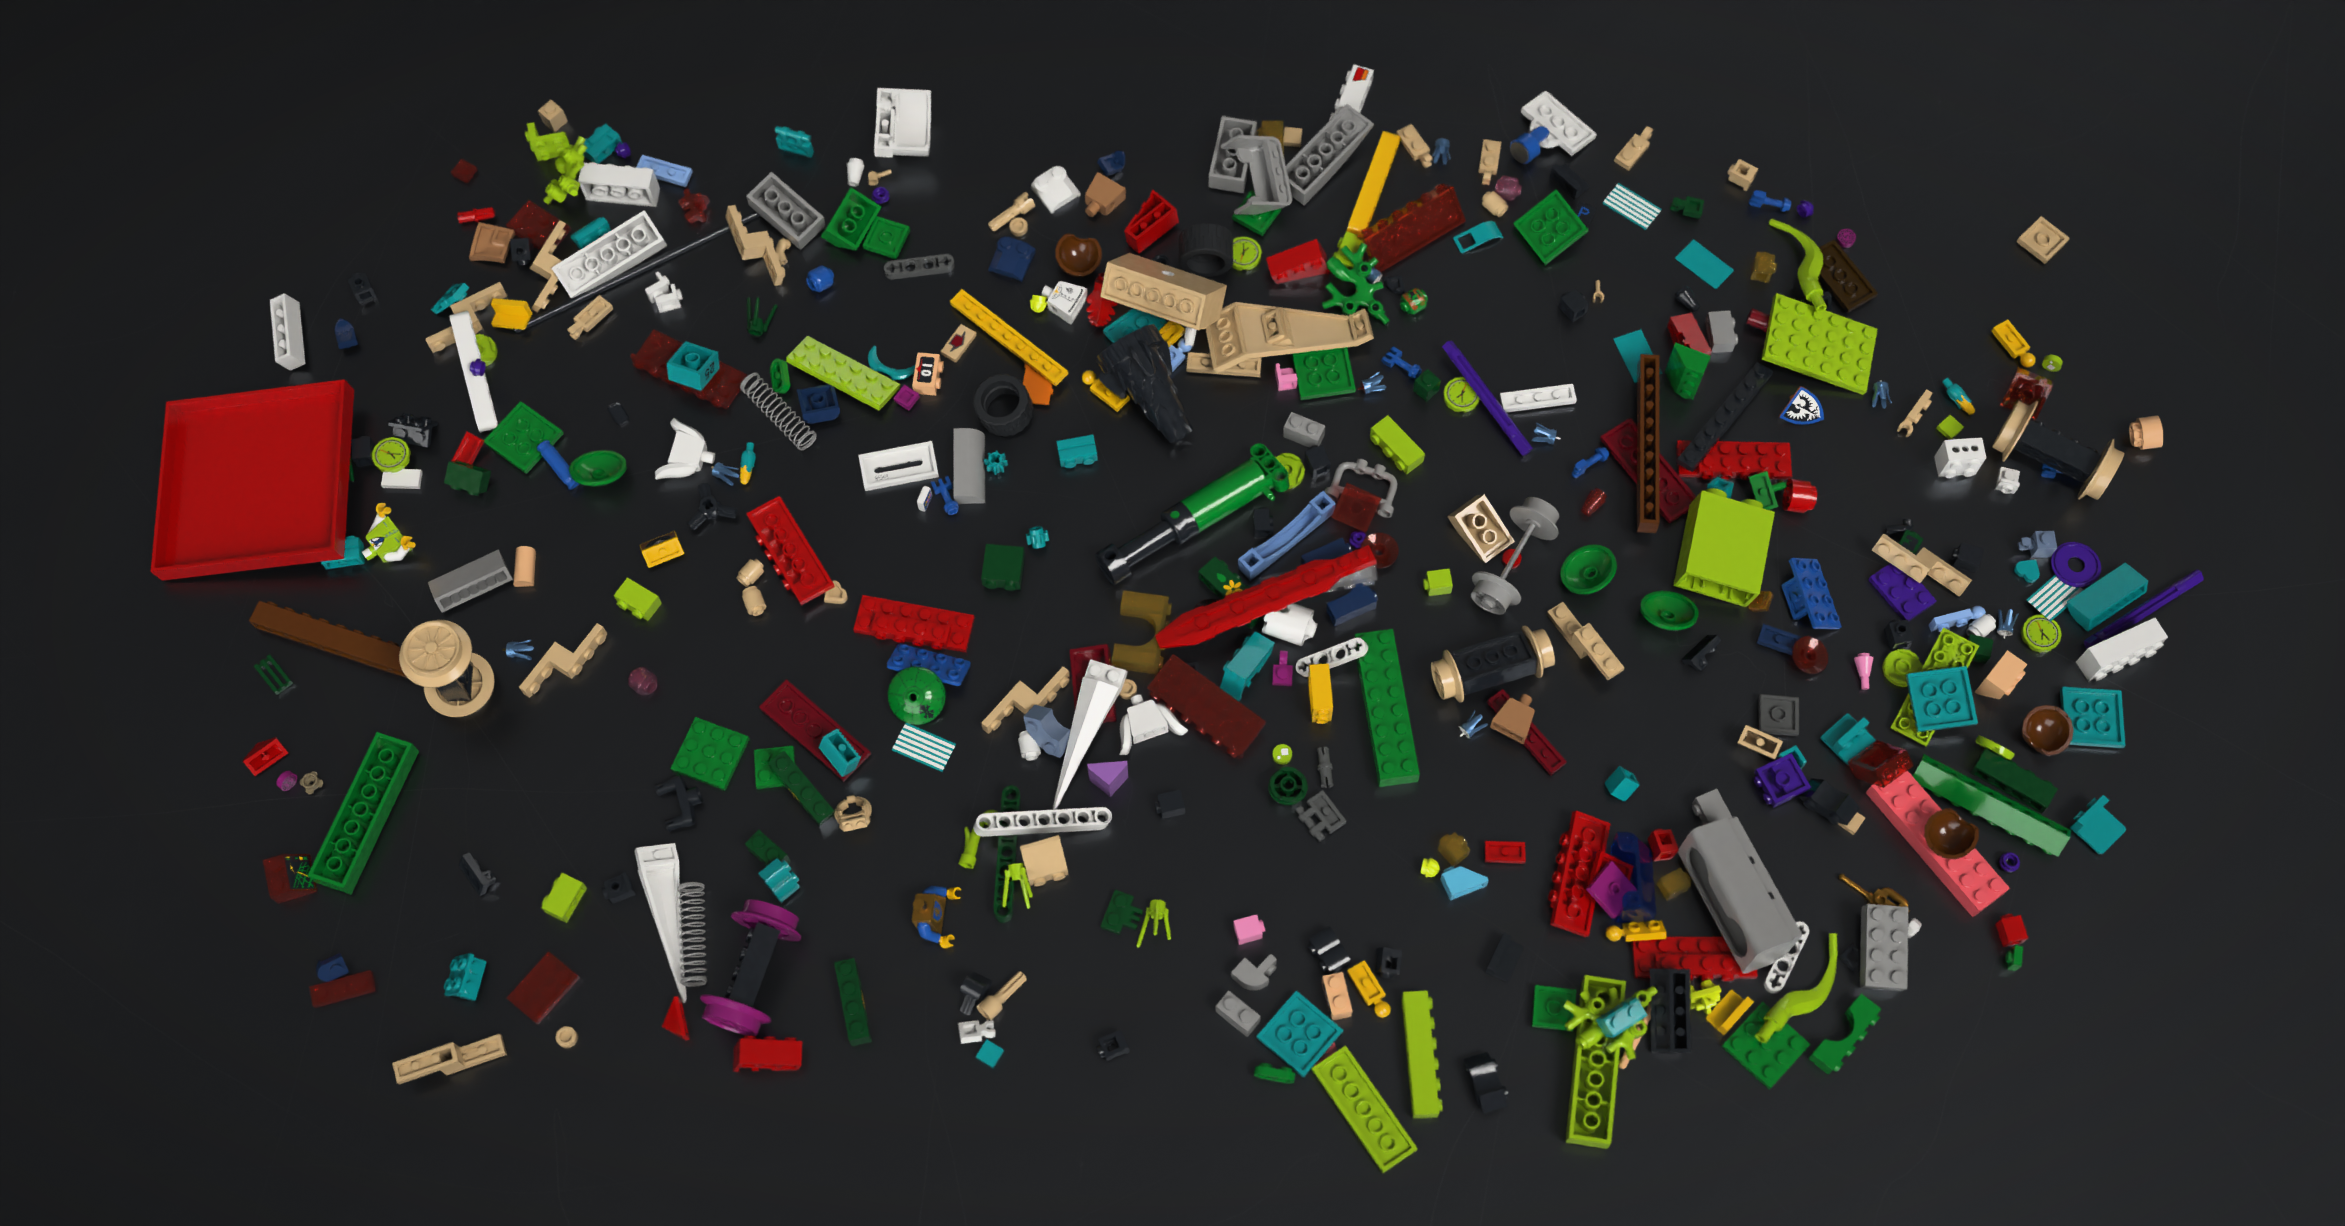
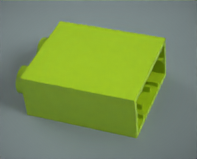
(1724, 547)

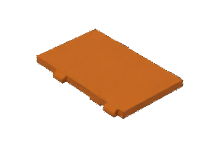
(1037, 386)

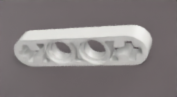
(1331, 653)
(1789, 959)

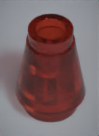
(1594, 500)

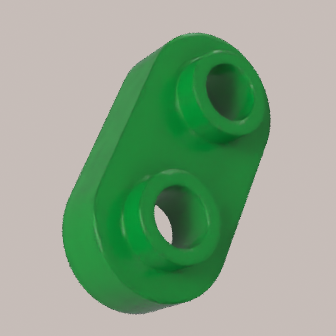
(780, 376)
(1282, 1075)

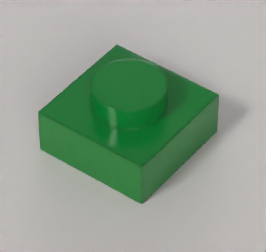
(2014, 957)

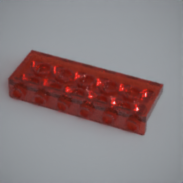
(1412, 226)
(659, 350)
(1206, 706)

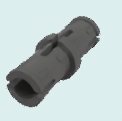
(1325, 767)

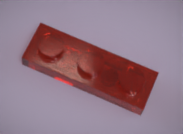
(342, 989)

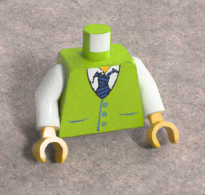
(386, 539)

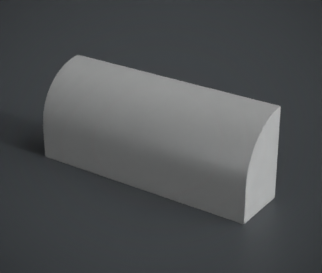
(969, 466)
(470, 581)

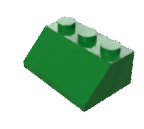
(851, 220)
(1686, 370)

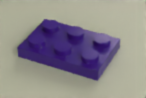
(1902, 592)

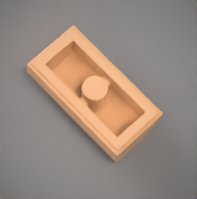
(524, 566)

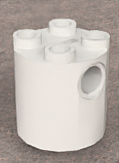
(1291, 624)

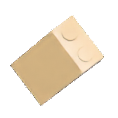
(1481, 528)
(1044, 861)

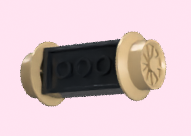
(1492, 663)

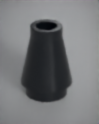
(1687, 298)

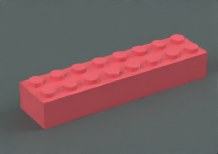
(1909, 809)

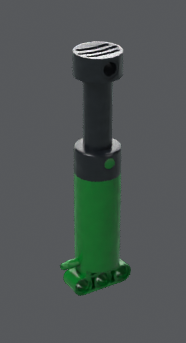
(1199, 511)

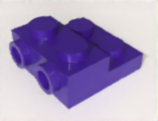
(1781, 780)

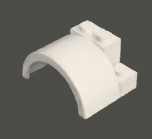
(907, 127)

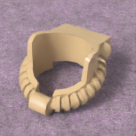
(853, 821)

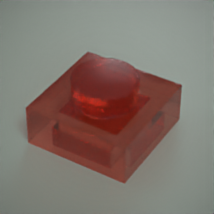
(464, 171)

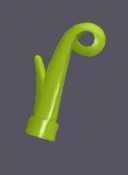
(971, 845)

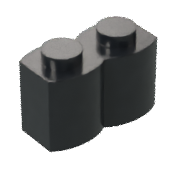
(1329, 951)

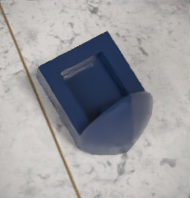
(1112, 163)
(345, 334)
(331, 968)

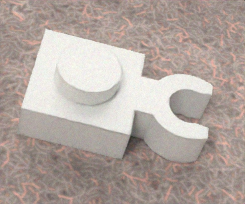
(972, 1031)

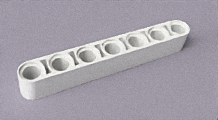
(477, 386)
(1034, 827)

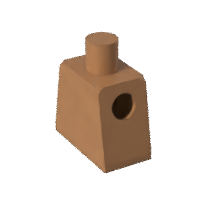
(1103, 195)
(1514, 718)

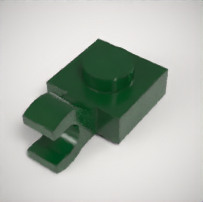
(1690, 206)

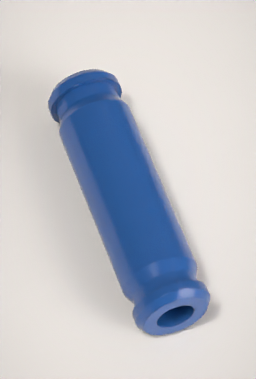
(557, 463)

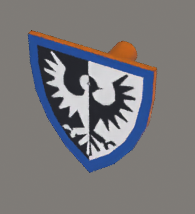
(1803, 408)

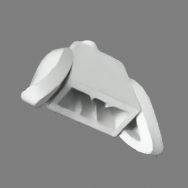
(687, 453)
(1146, 721)

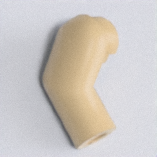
(780, 248)

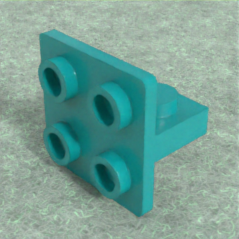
(591, 232)
(1848, 737)
(465, 977)

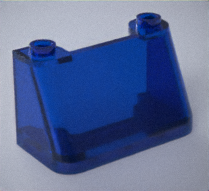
(1639, 904)

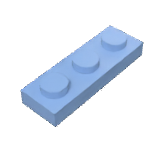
(666, 171)

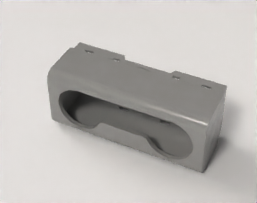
(1737, 893)

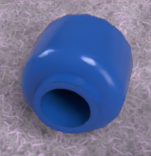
(820, 278)

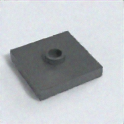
(1778, 715)

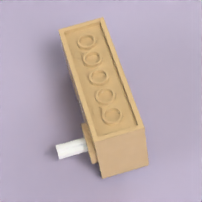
(1164, 292)

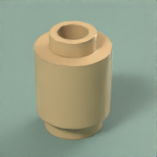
(1494, 203)
(750, 572)
(753, 601)

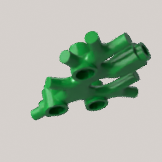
(1364, 290)

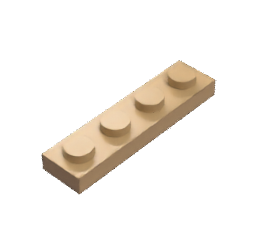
(1203, 364)

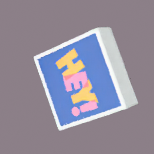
(924, 498)

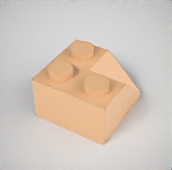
(2002, 677)

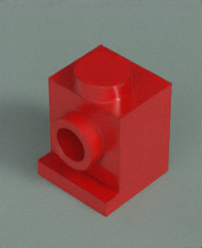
(1662, 844)

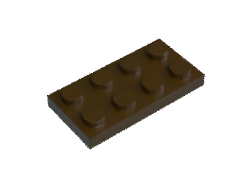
(1844, 278)

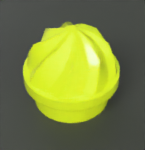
(1038, 303)
(1430, 867)

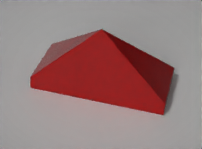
(264, 755)
(675, 1019)

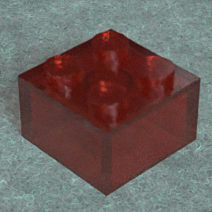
(1356, 507)

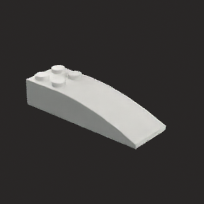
(610, 255)

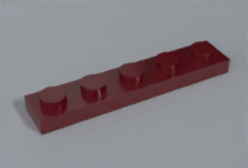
(1535, 740)

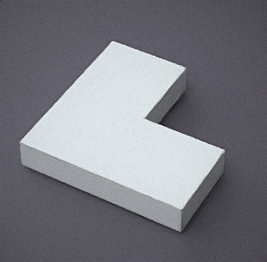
(402, 479)

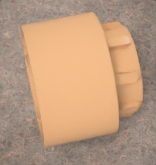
(2146, 432)

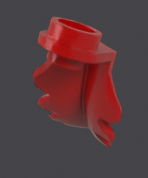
(1100, 307)

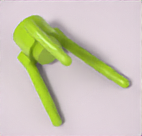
(1017, 872)
(1157, 911)

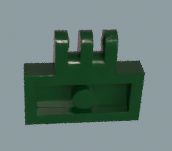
(1120, 913)

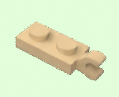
(1415, 145)
(1634, 149)
(1489, 159)
(590, 316)
(1915, 415)

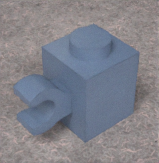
(2041, 544)

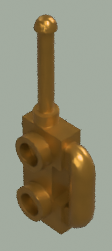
(1879, 896)

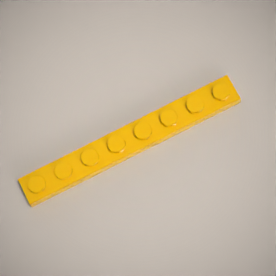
(1009, 337)

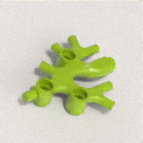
(568, 165)
(1594, 1033)

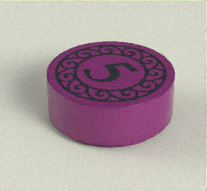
(1846, 238)
(286, 780)

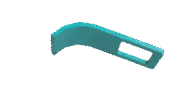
(1481, 234)

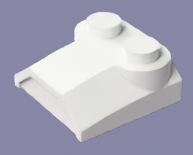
(1054, 188)

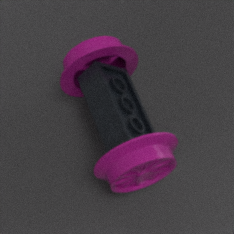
(766, 925)

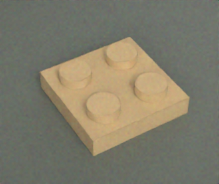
(2043, 240)

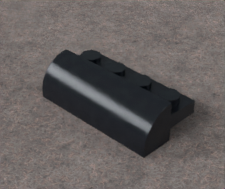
(1671, 1011)

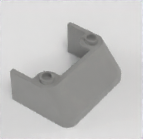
(1267, 172)

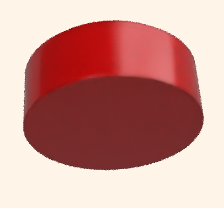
(1506, 557)

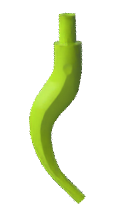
(1809, 268)
(1800, 1001)

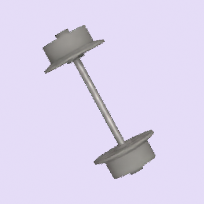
(1536, 519)

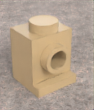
(1742, 174)

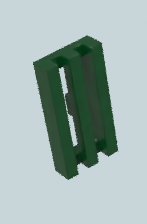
(264, 663)

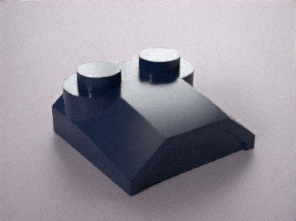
(1012, 258)
(818, 403)

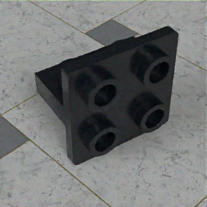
(413, 429)

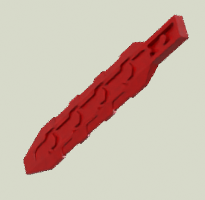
(1262, 599)

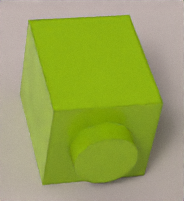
(1438, 582)

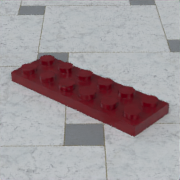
(1673, 492)
(807, 723)

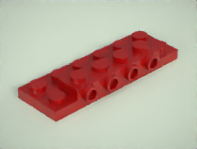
(1740, 460)
(789, 551)
(914, 624)
(1569, 898)
(1704, 956)

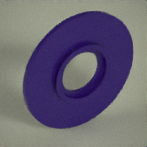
(2060, 566)

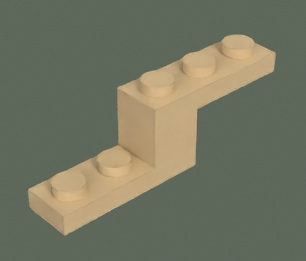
(755, 245)
(543, 266)
(471, 304)
(1921, 565)
(1585, 641)
(563, 660)
(1024, 699)
(449, 1058)

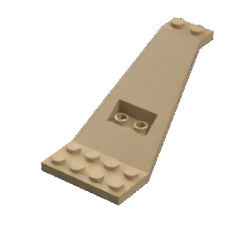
(1266, 331)

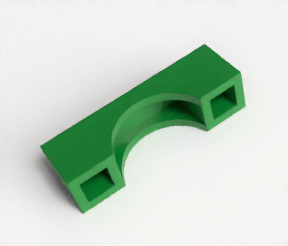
(1830, 1053)

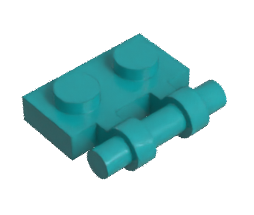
(794, 141)

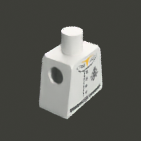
(1065, 300)

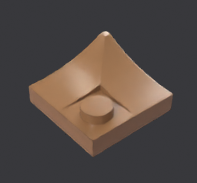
(491, 243)

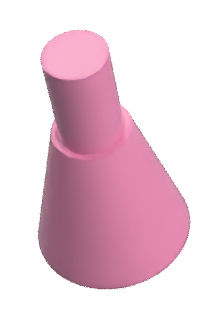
(1864, 665)

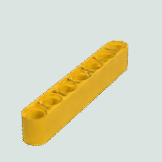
(1374, 182)

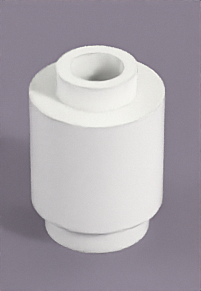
(1981, 626)
(1028, 746)

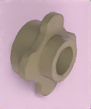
(312, 776)

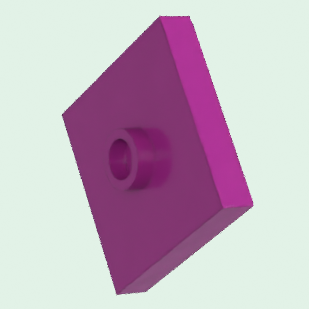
(1610, 888)

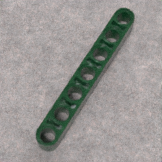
(1003, 862)

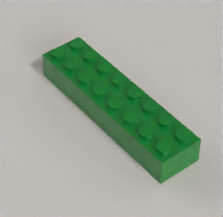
(1387, 710)
(363, 813)

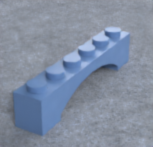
(1312, 516)

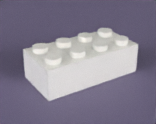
(619, 184)
(2122, 650)

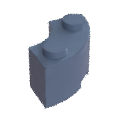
(1046, 730)

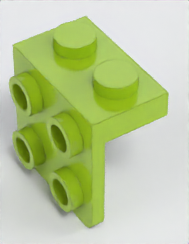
(547, 145)

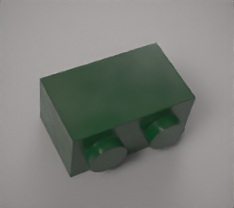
(467, 477)
(765, 849)

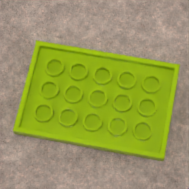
(1819, 344)

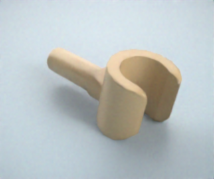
(873, 176)
(1598, 293)

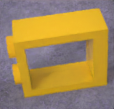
(1320, 693)

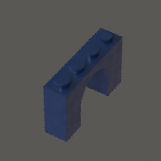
(1354, 603)

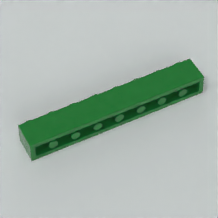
(1991, 805)

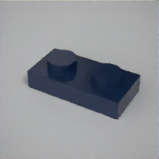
(1777, 639)

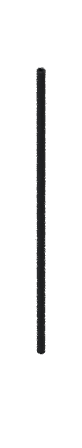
(636, 271)

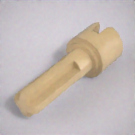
(1021, 206)
(993, 1004)

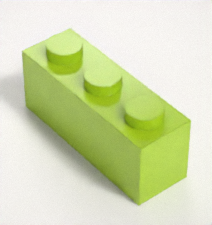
(1396, 445)

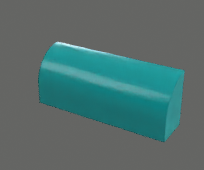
(2107, 596)

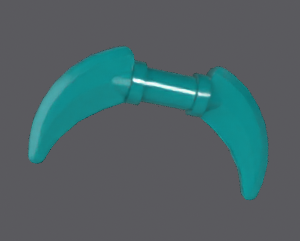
(876, 365)

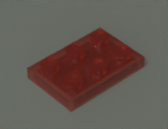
(535, 224)
(543, 988)

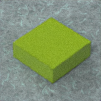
(1950, 427)

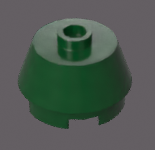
(1287, 786)

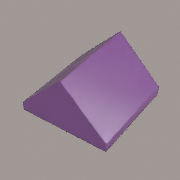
(1108, 775)

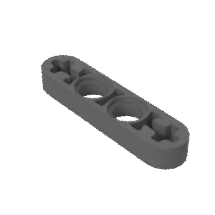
(919, 269)

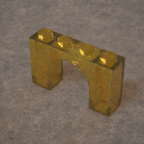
(1154, 610)

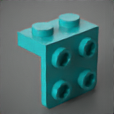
(2097, 826)

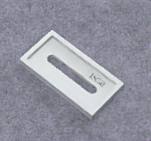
(894, 456)

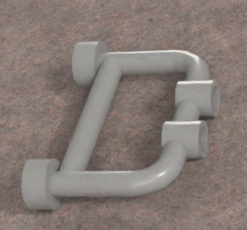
(1360, 467)

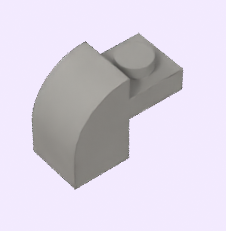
(1251, 977)

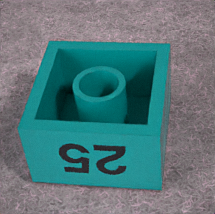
(693, 365)

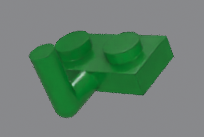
(1764, 491)

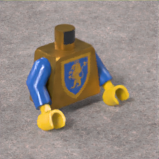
(929, 913)

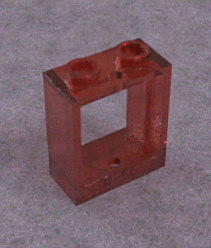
(1865, 763)

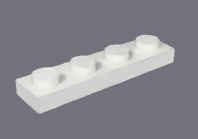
(1538, 398)

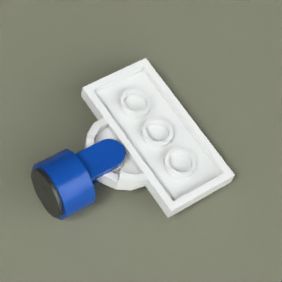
(1550, 127)

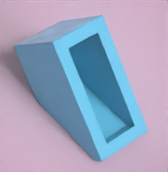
(1461, 881)

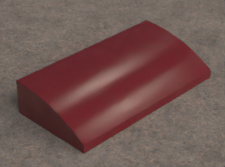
(1079, 663)

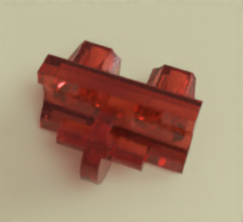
(697, 203)

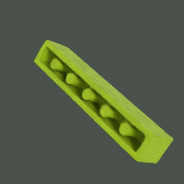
(1421, 1055)

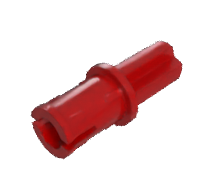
(476, 215)

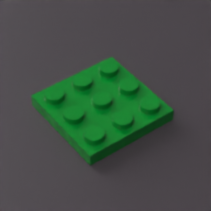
(1551, 227)
(1323, 373)
(520, 435)
(710, 753)
(1769, 1059)

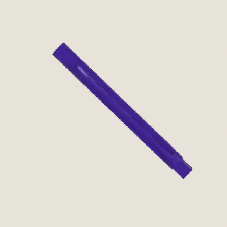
(1487, 398)
(2146, 608)

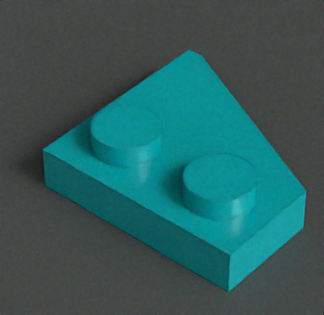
(455, 293)

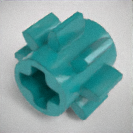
(995, 462)
(1037, 537)

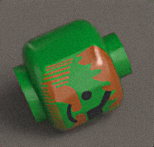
(1413, 301)

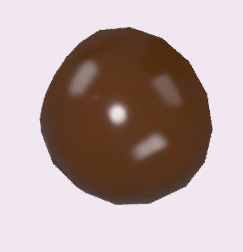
(1077, 255)
(2047, 729)
(1950, 834)

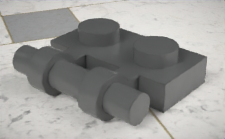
(1325, 811)

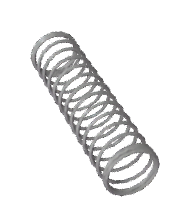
(753, 385)
(687, 893)

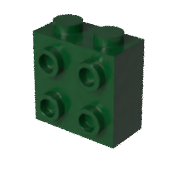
(1003, 567)

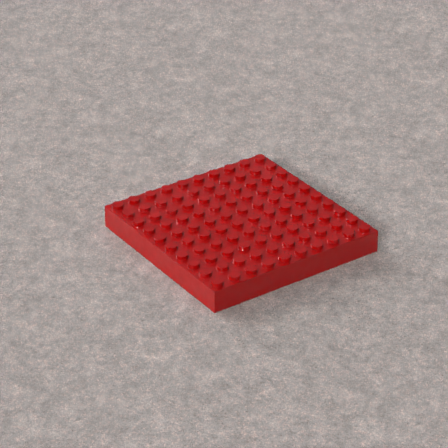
(253, 480)

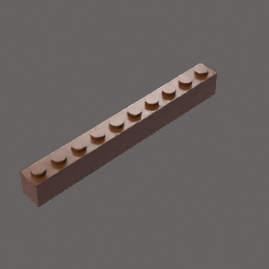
(1648, 443)
(327, 637)

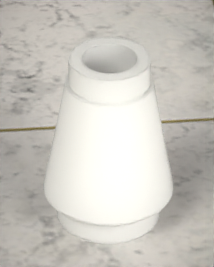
(854, 171)

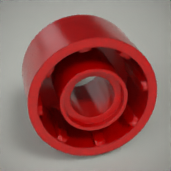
(1799, 496)

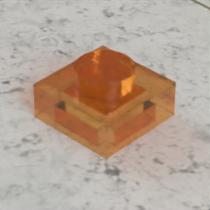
(1761, 602)

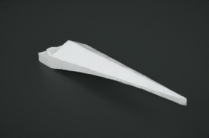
(1096, 696)
(660, 879)

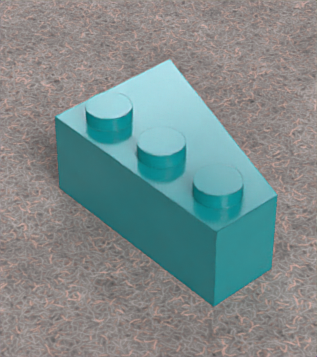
(1245, 664)

